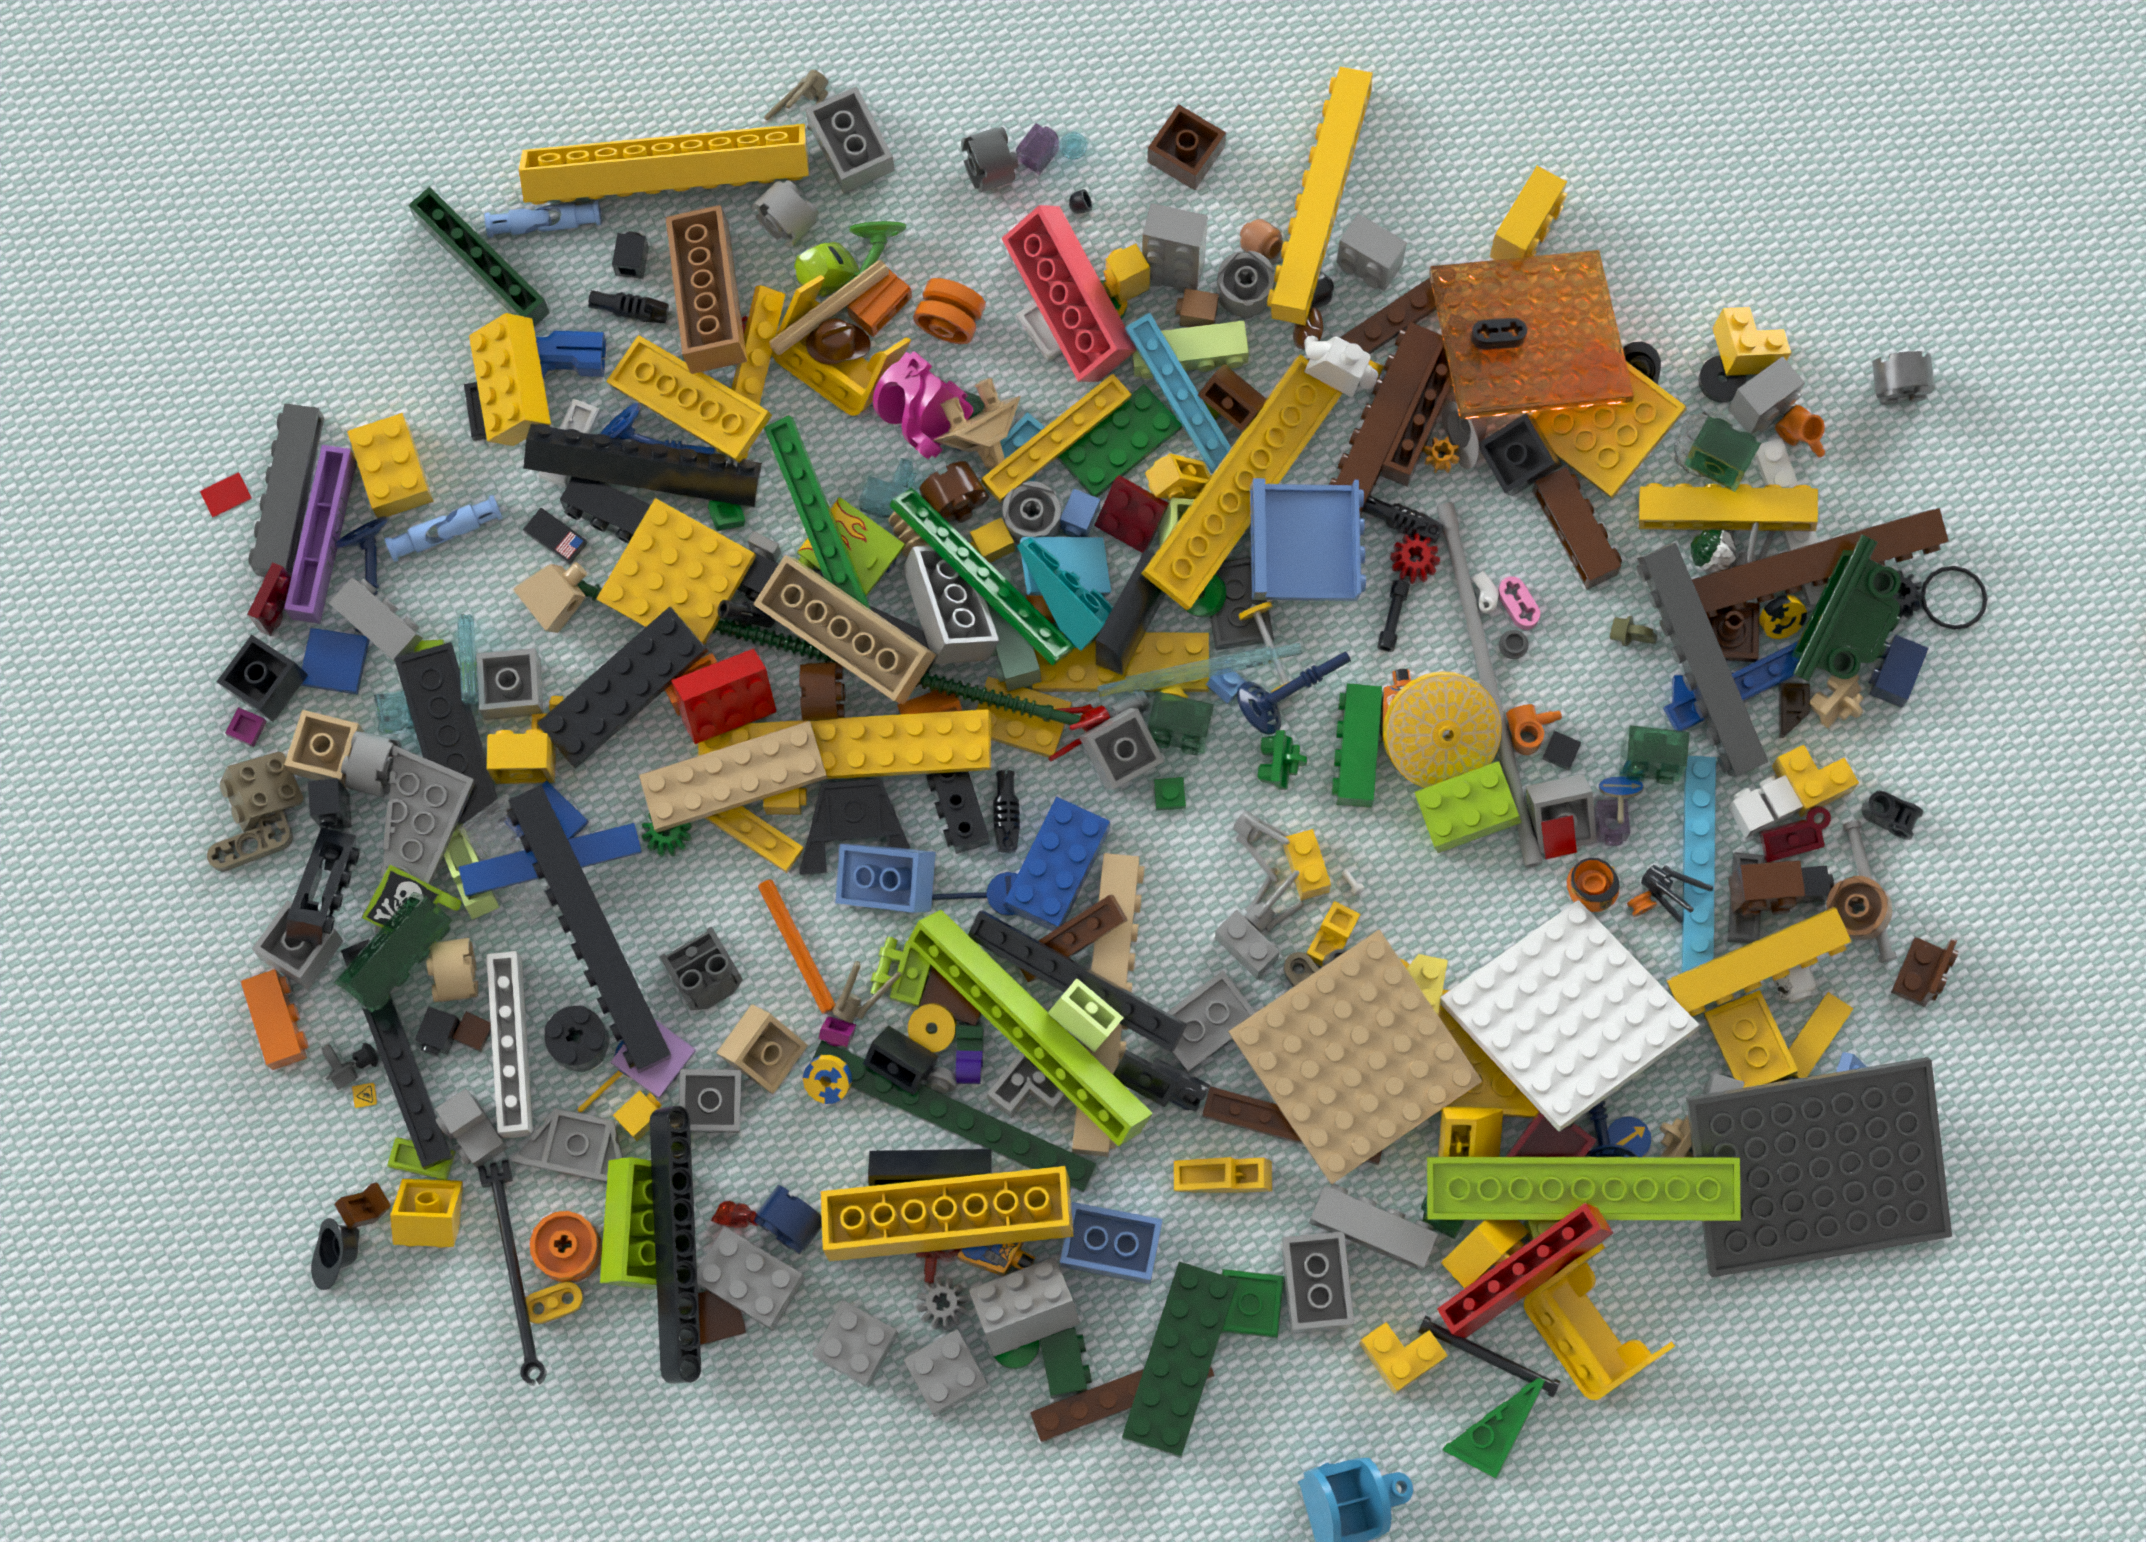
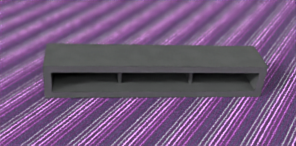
(287, 488)

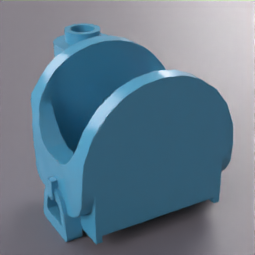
(1352, 1500)

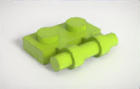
(913, 971)

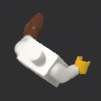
(1335, 360)

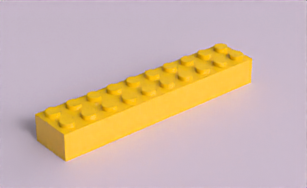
(664, 163)

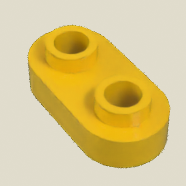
(553, 1302)

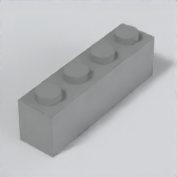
(1373, 1227)

